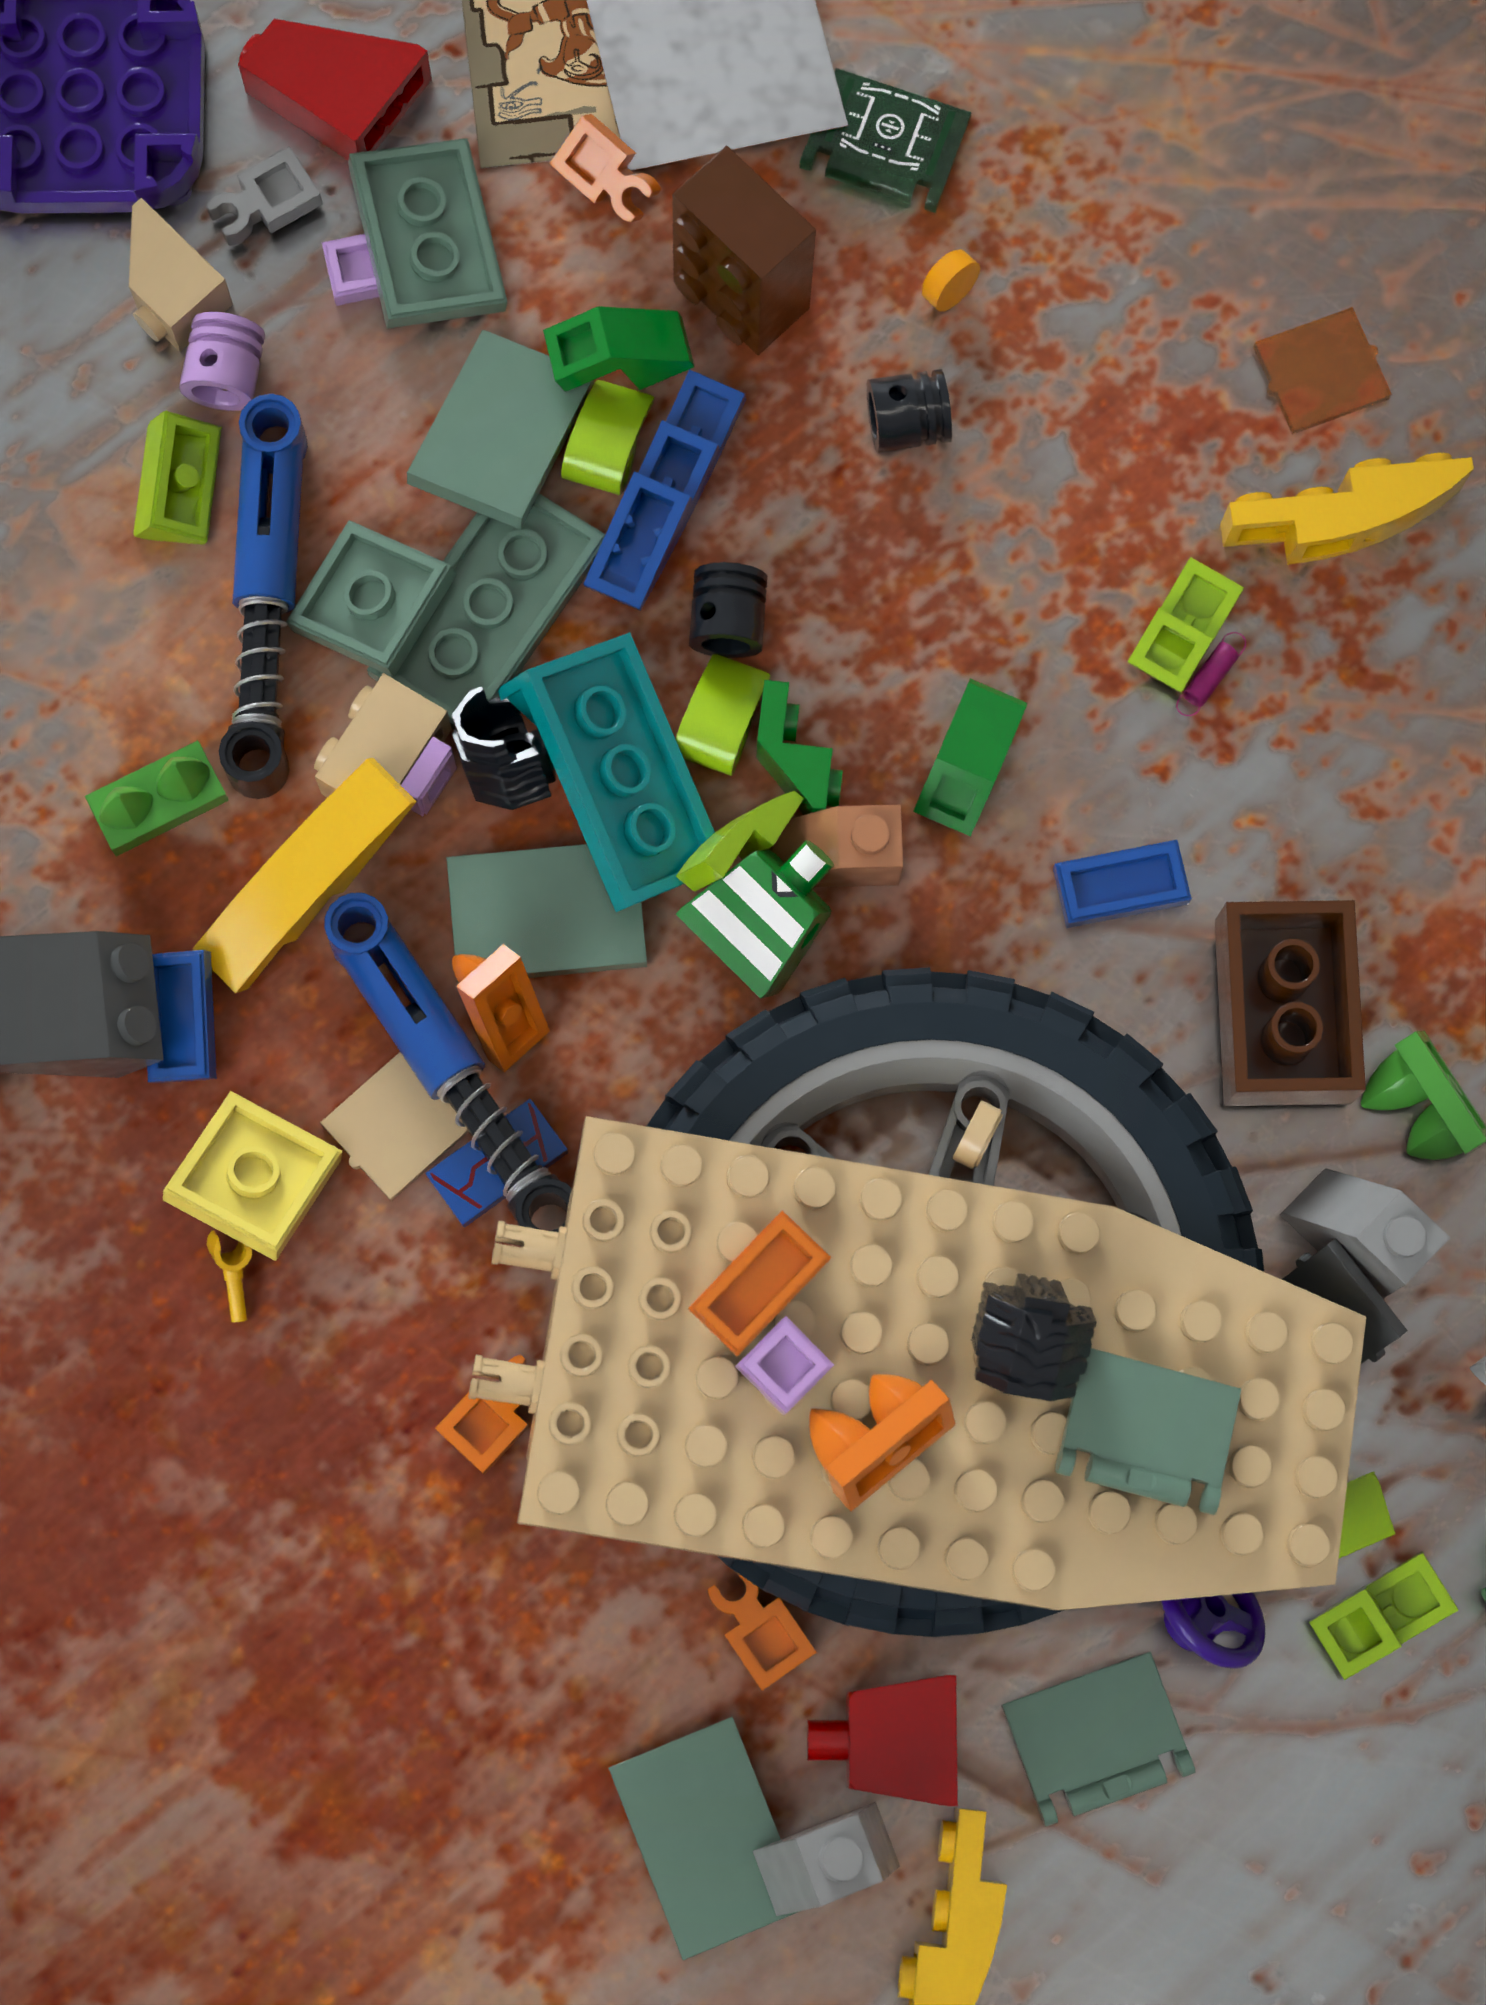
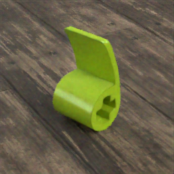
(606, 437)
(721, 714)

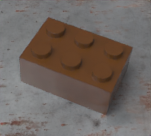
(741, 251)
(1289, 1003)

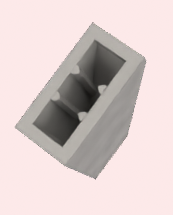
(1372, 1223)
(827, 1861)

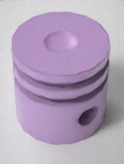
(222, 356)

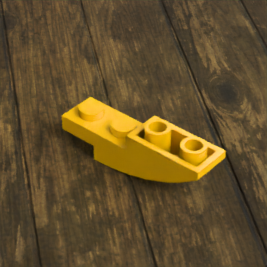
(1369, 508)
(965, 1913)

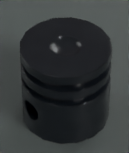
(909, 410)
(728, 610)

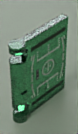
(890, 141)

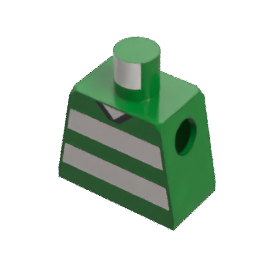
(763, 915)

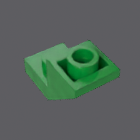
(640, 342)
(970, 757)
(794, 765)

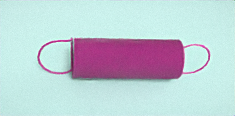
(1211, 674)

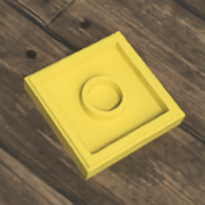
(252, 1175)

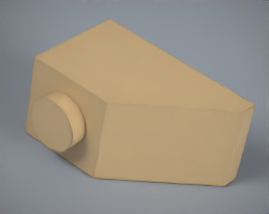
(170, 279)

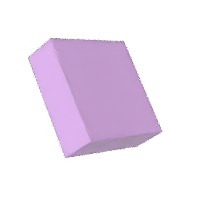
(350, 269)
(430, 775)
(784, 1365)

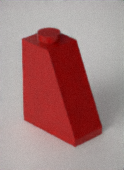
(334, 82)

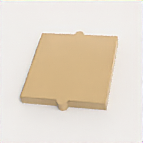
(394, 1127)

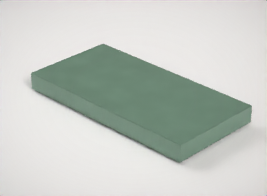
(499, 604)

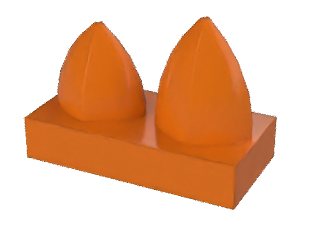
(500, 1004)
(865, 1459)

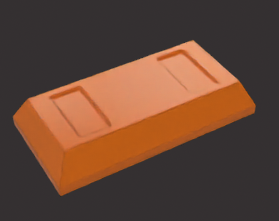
(759, 1283)

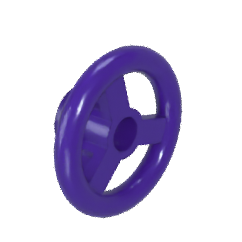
(1198, 1621)

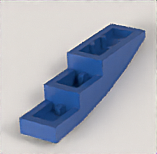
(665, 490)

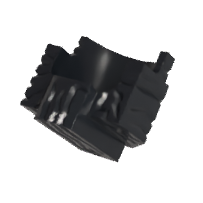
(498, 753)
(1031, 1339)

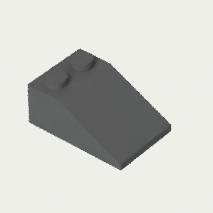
(78, 1004)

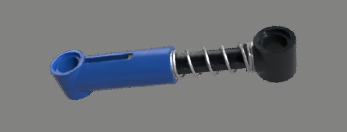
(264, 587)
(439, 1051)

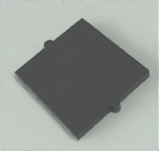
(1339, 1280)

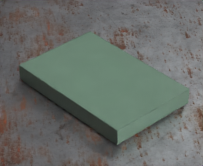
(427, 233)
(498, 431)
(544, 909)
(697, 1830)

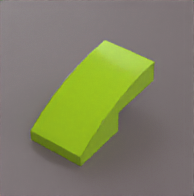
(1185, 625)
(740, 837)
(1383, 1615)

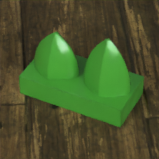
(156, 798)
(1420, 1073)

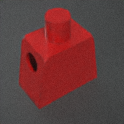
(895, 1740)

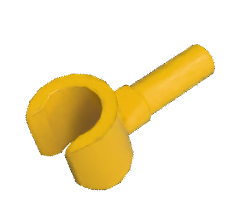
(233, 1274)

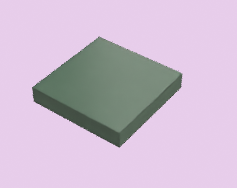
(371, 598)

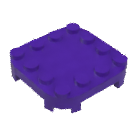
(99, 104)

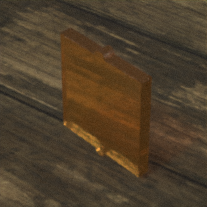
(1322, 370)

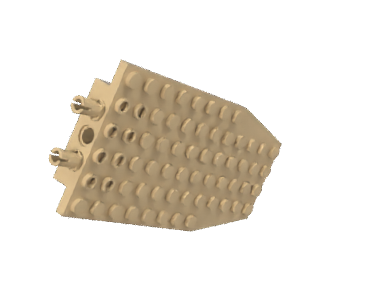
(670, 1446)

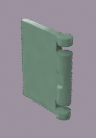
(1150, 1430)
(1097, 1737)

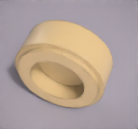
(978, 1135)

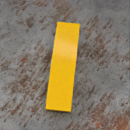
(305, 873)

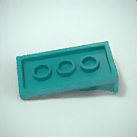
(616, 765)

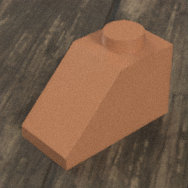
(858, 840)

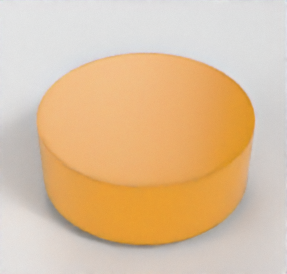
(950, 280)

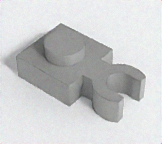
(272, 192)

